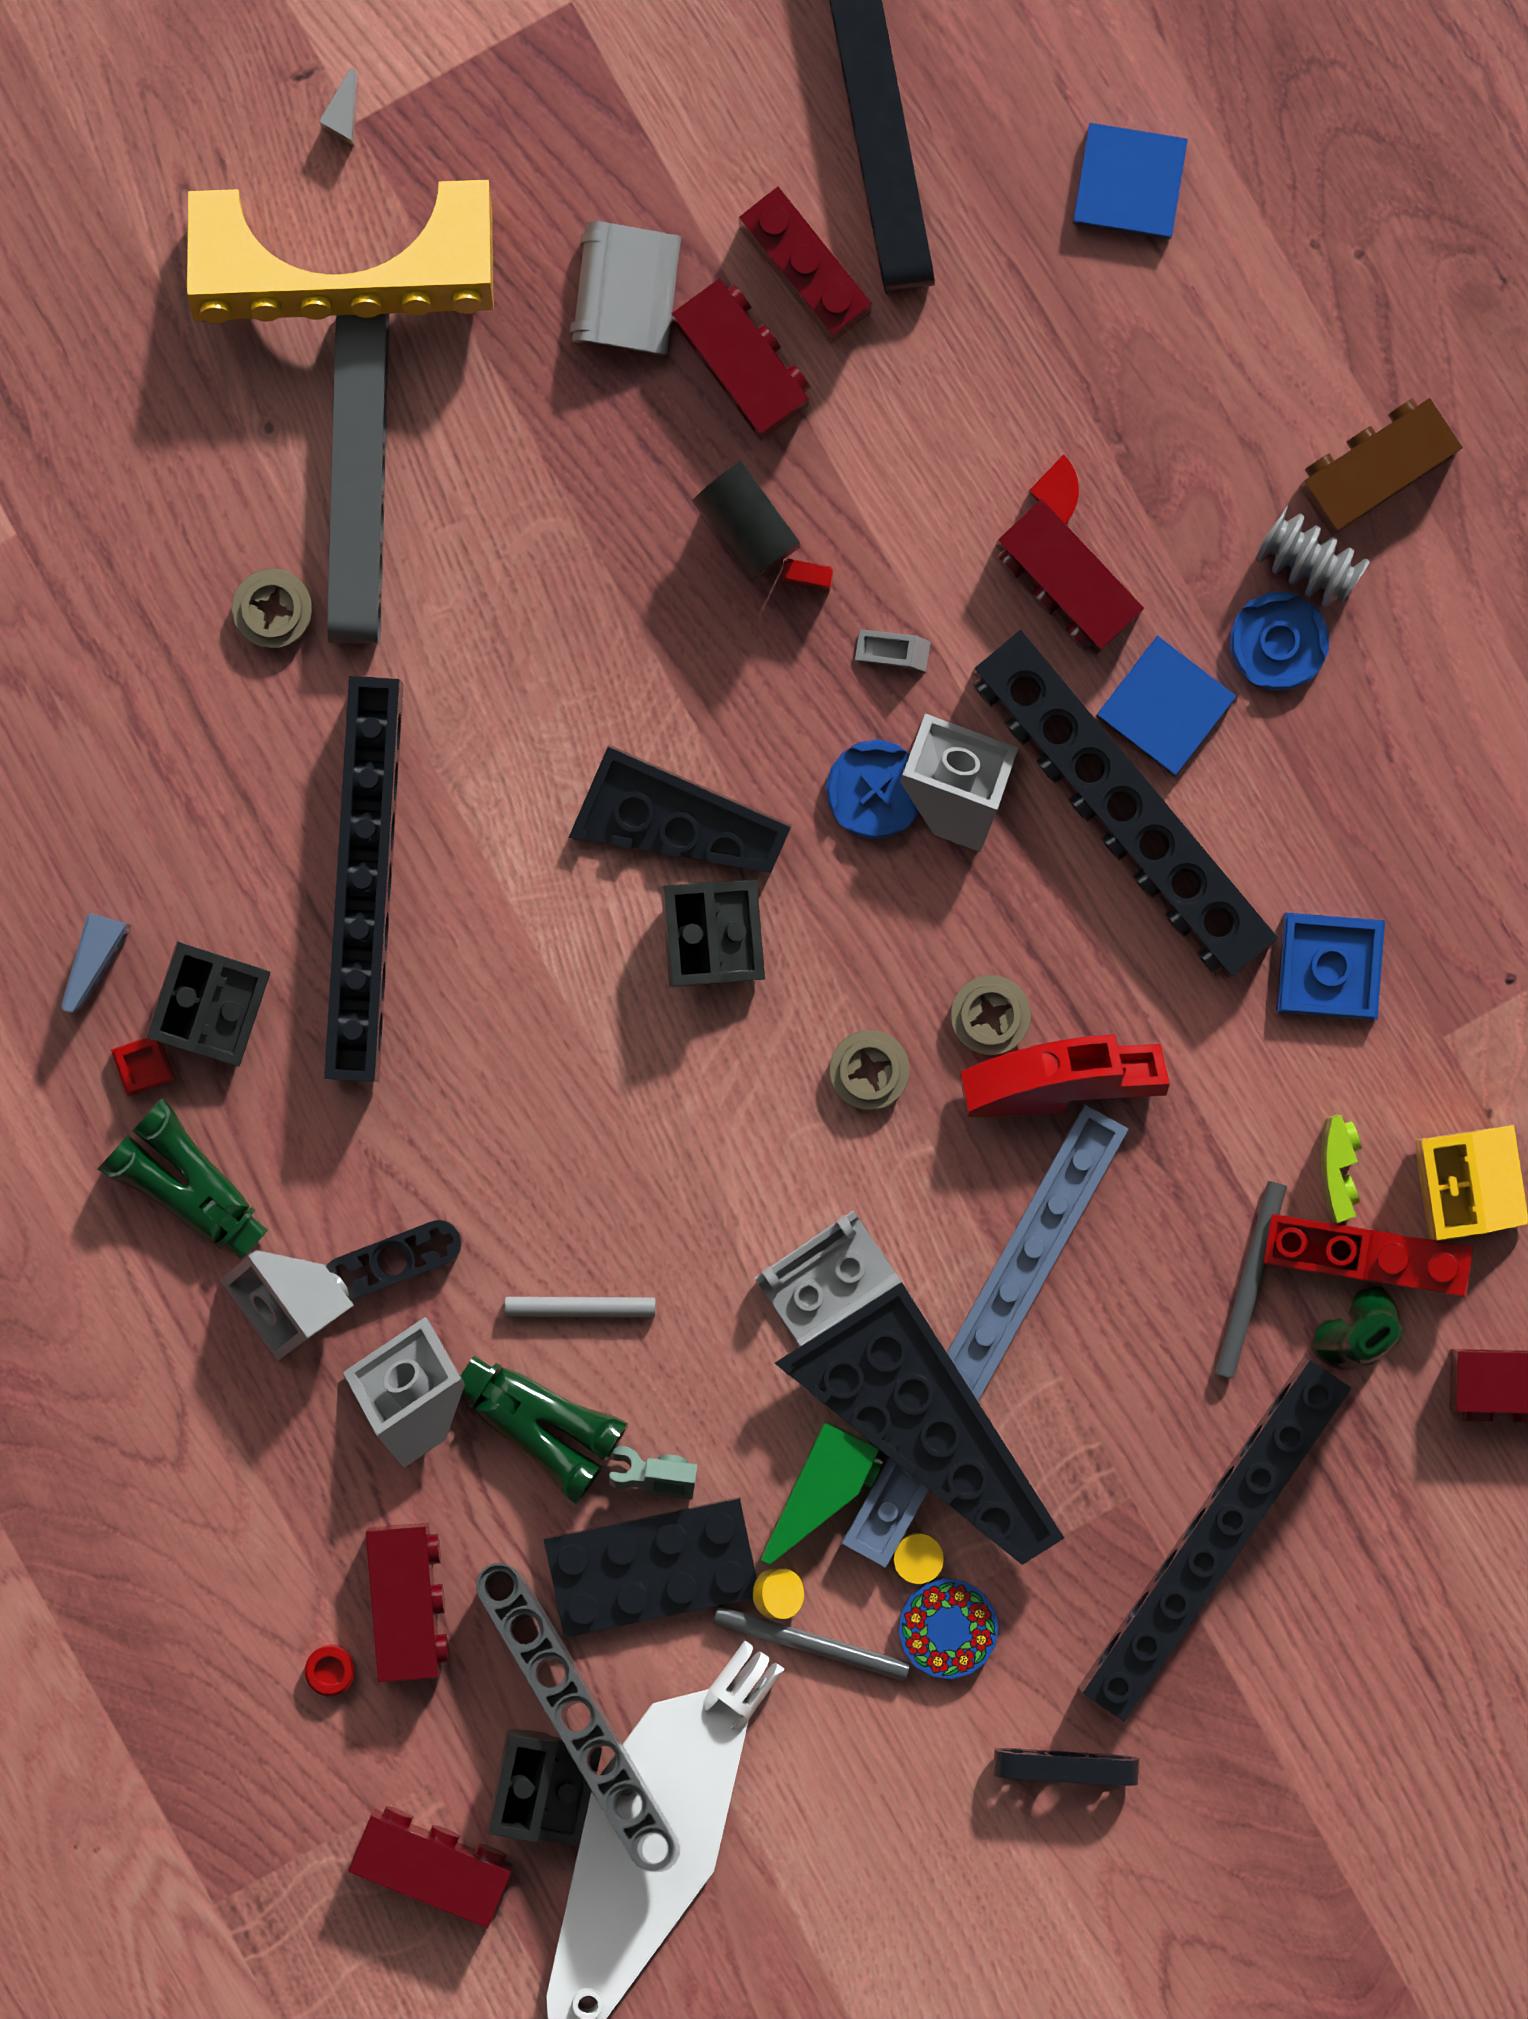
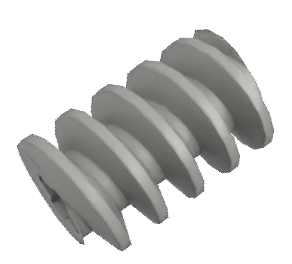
(1311, 559)

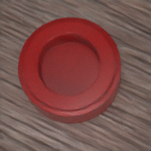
(330, 1670)

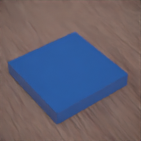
(1130, 181)
(1166, 705)
(1330, 966)

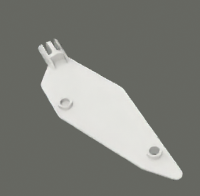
(615, 1909)

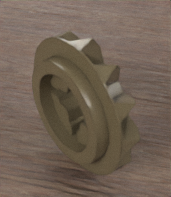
(261, 587)
(998, 992)
(891, 1079)

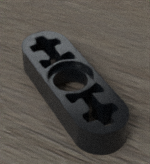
(422, 1234)
(1066, 1766)

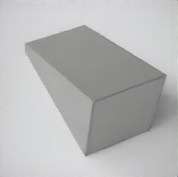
(341, 112)
(893, 649)

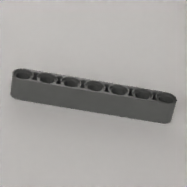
(358, 479)
(556, 1703)

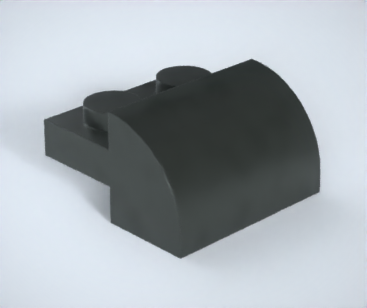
(746, 522)
(712, 933)
(208, 1004)
(539, 1790)

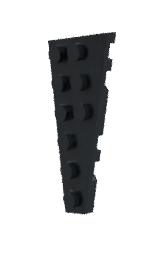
(909, 1400)

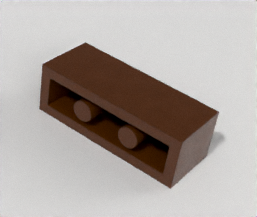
(1379, 464)

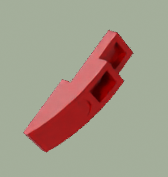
(1061, 1071)
(1369, 1254)

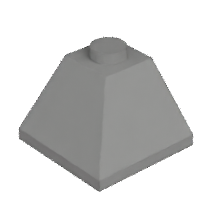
(957, 780)
(286, 1298)
(408, 1391)

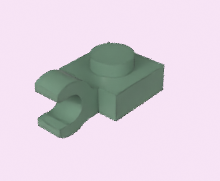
(662, 1476)

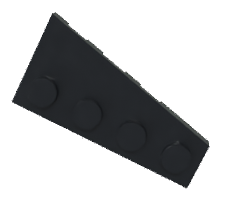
(665, 813)

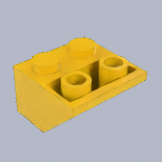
(1471, 1182)

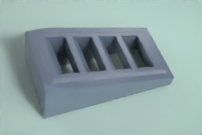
(95, 951)

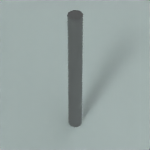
(1249, 1282)
(811, 1643)

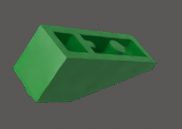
(827, 1482)

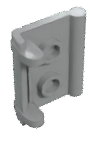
(626, 287)
(827, 1278)

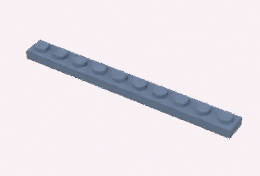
(998, 1311)

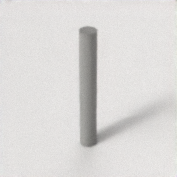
(580, 1306)

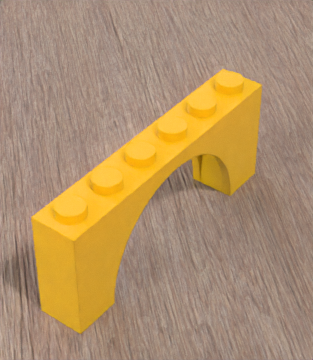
(439, 272)

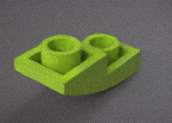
(1338, 1151)

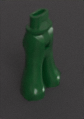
(209, 1201)
(1367, 1339)
(517, 1404)

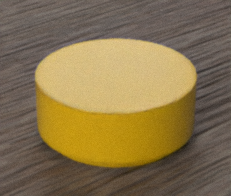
(918, 1558)
(778, 1593)

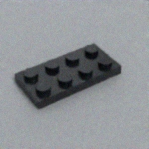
(651, 1567)

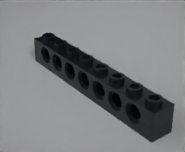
(364, 879)
(1247, 931)
(1214, 1538)

